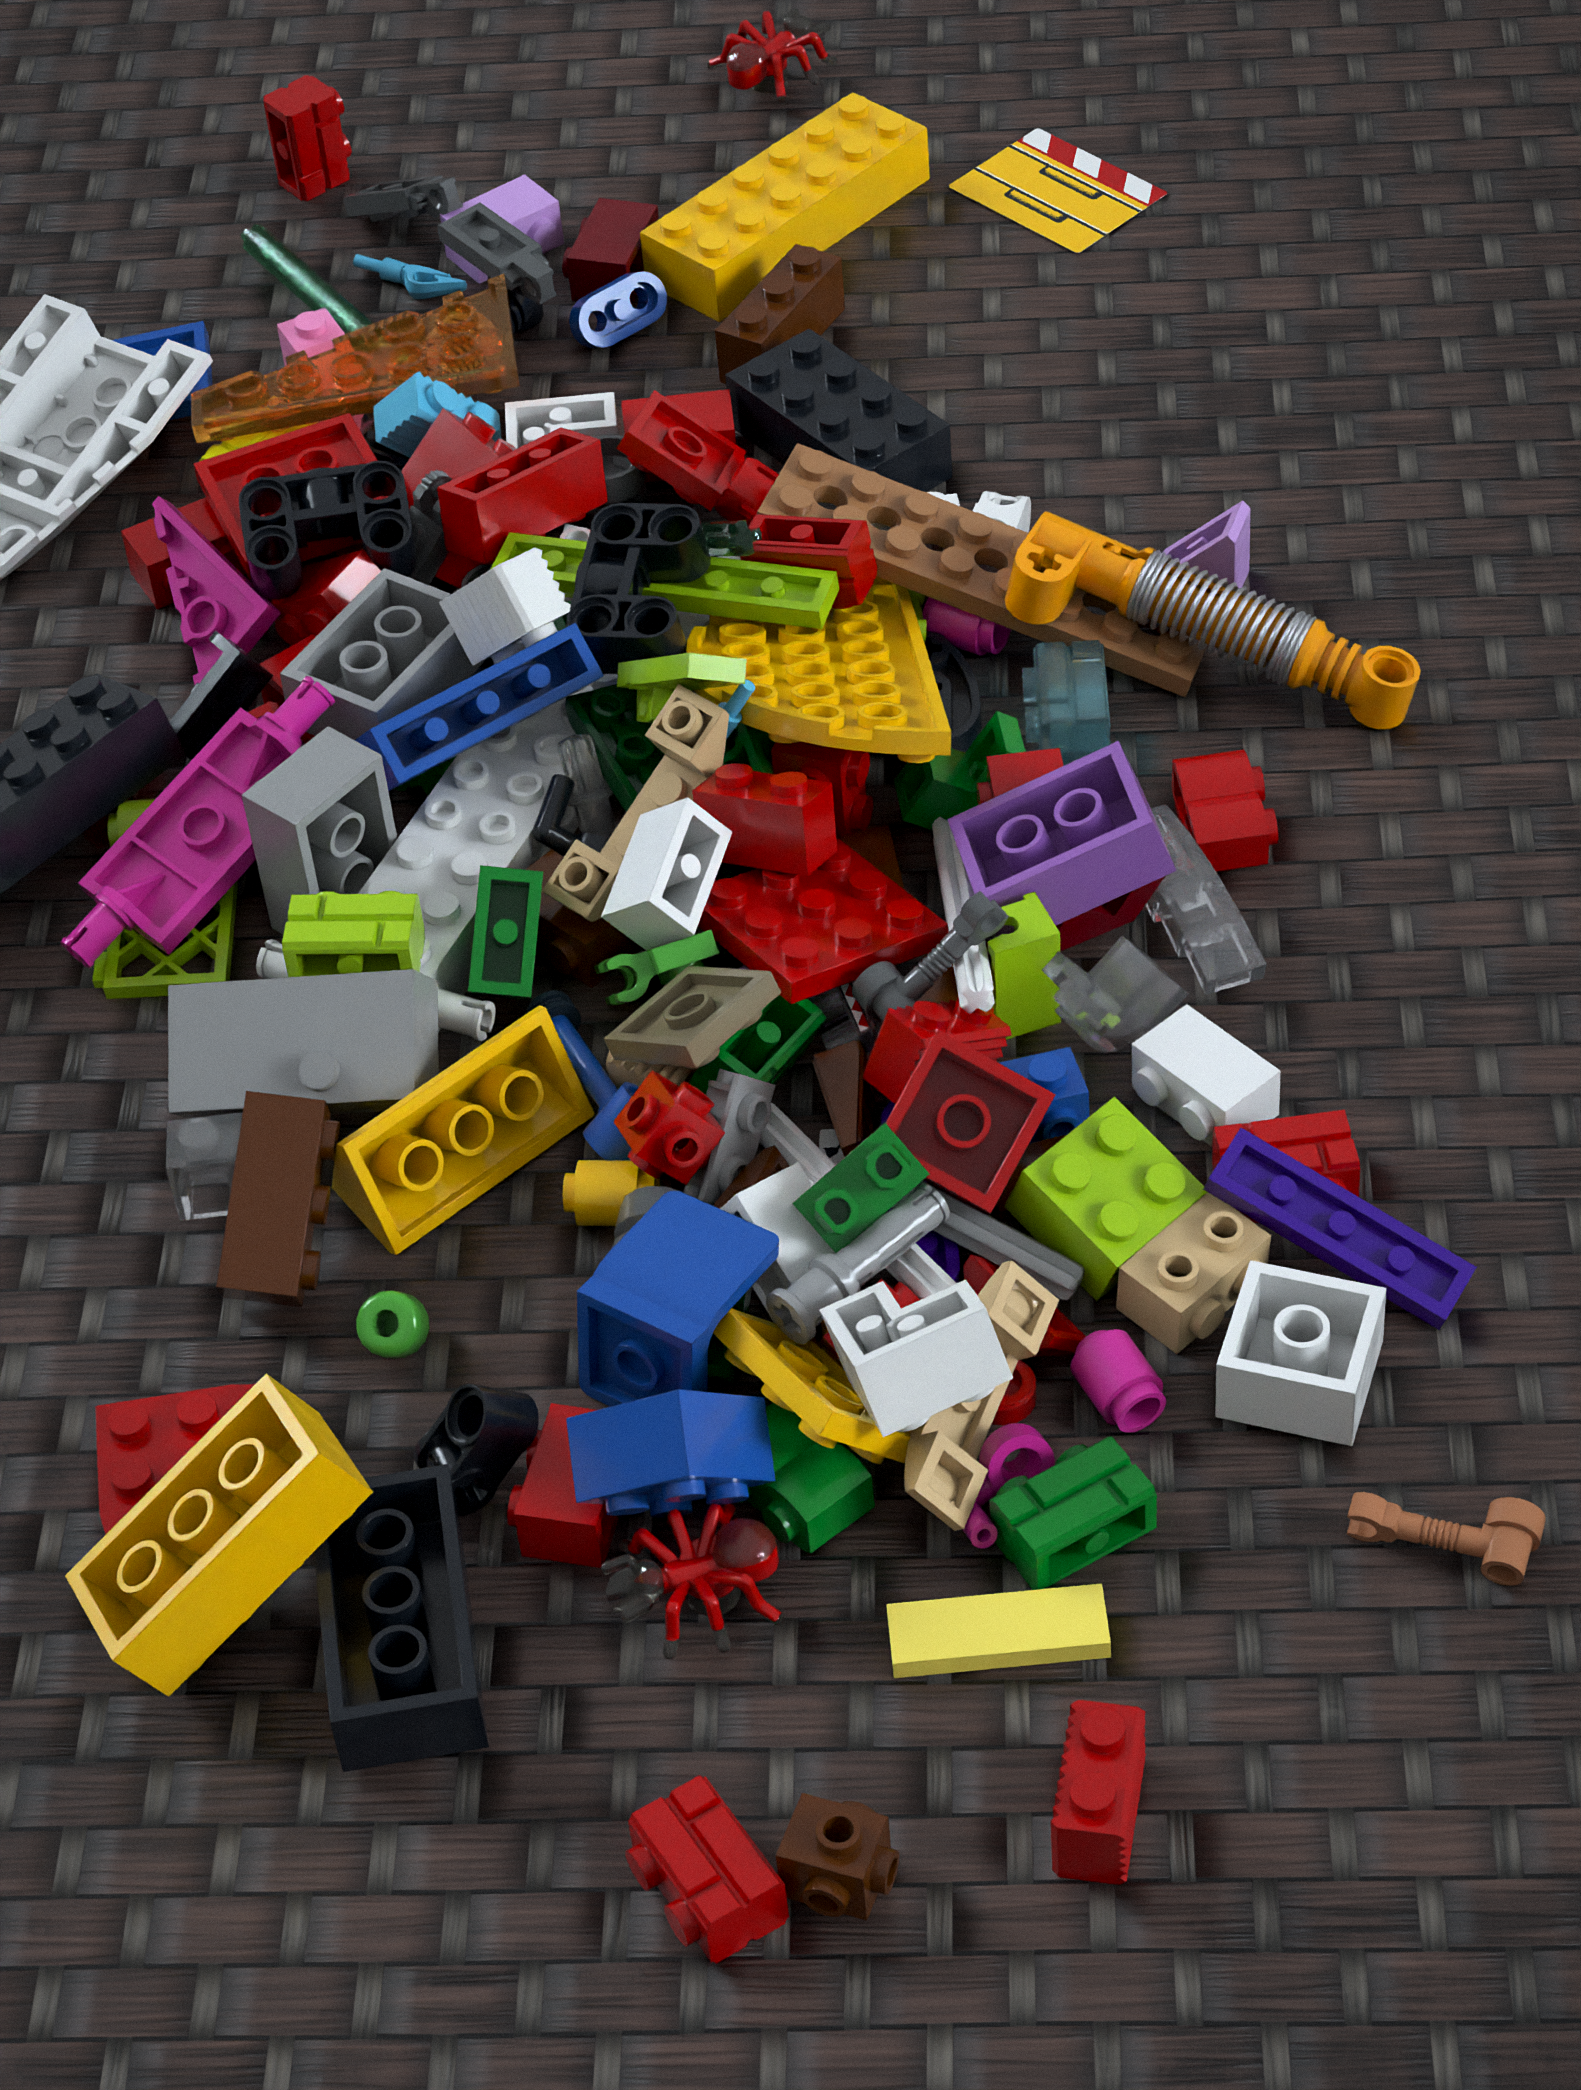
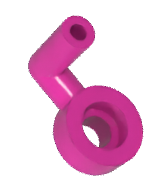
(1033, 1459)

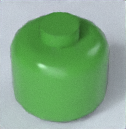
(392, 1324)

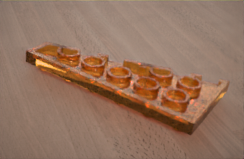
(460, 344)

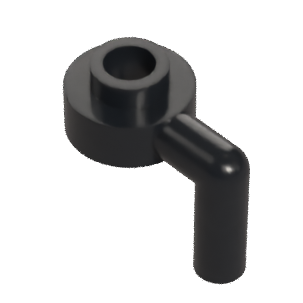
(547, 825)

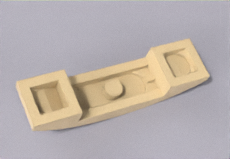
(944, 1451)

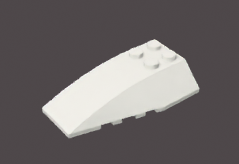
(75, 418)

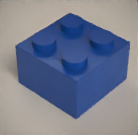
(670, 1452)

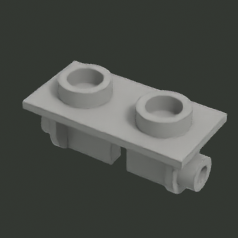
(742, 1111)

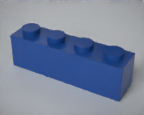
(483, 705)

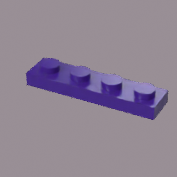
(1339, 1228)

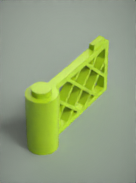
(167, 969)

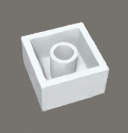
(1300, 1352)

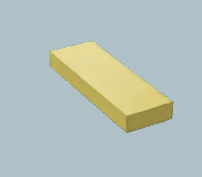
(998, 1630)

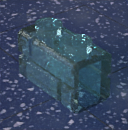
(1068, 697)

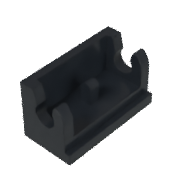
(227, 686)

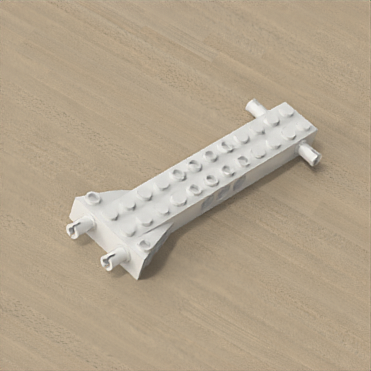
(470, 819)

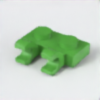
(664, 961)

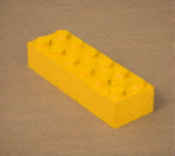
(795, 192)

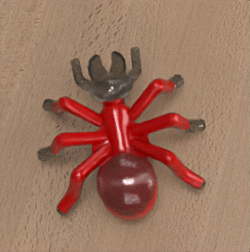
(763, 61)
(705, 1575)

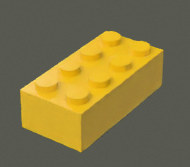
(217, 1535)

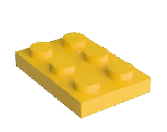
(808, 1383)

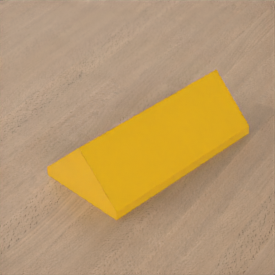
(461, 1132)

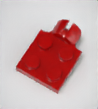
(696, 460)

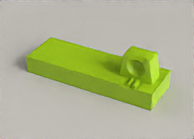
(659, 676)

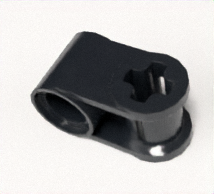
(480, 1440)

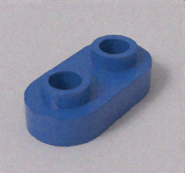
(615, 312)

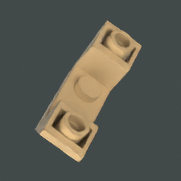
(694, 741)

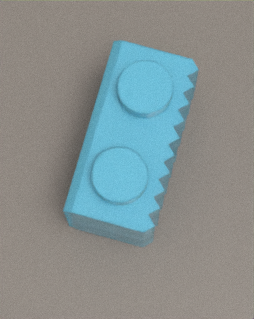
(412, 408)

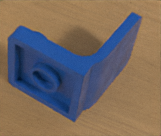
(661, 1296)

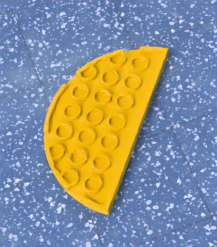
(842, 686)

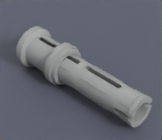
(844, 1273)

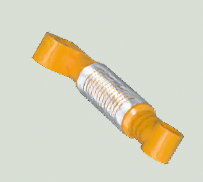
(1148, 586)

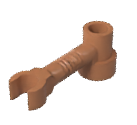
(1504, 1541)

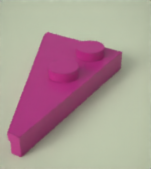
(209, 591)

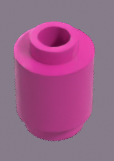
(965, 629)
(1118, 1380)

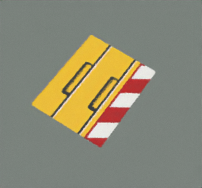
(1057, 190)

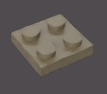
(693, 1016)

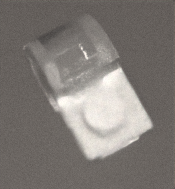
(1117, 998)

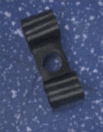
(324, 507)
(623, 554)

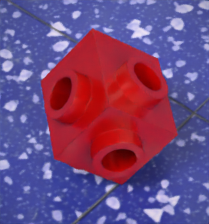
(669, 1128)

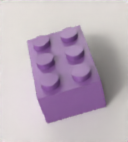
(1066, 837)

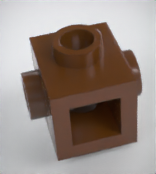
(837, 1857)

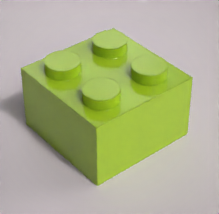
(1103, 1194)

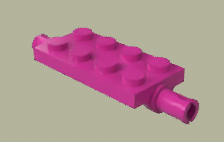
(192, 835)

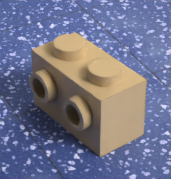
(1190, 1272)

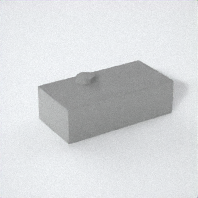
(319, 1037)

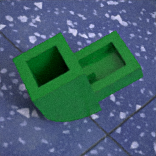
(949, 781)

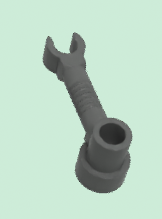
(885, 987)

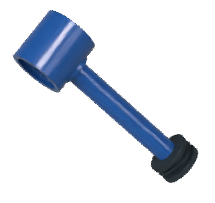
(601, 1132)

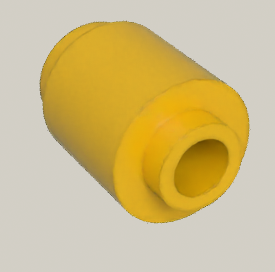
(600, 1188)

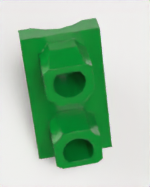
(860, 1188)

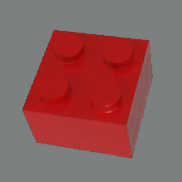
(967, 1120)

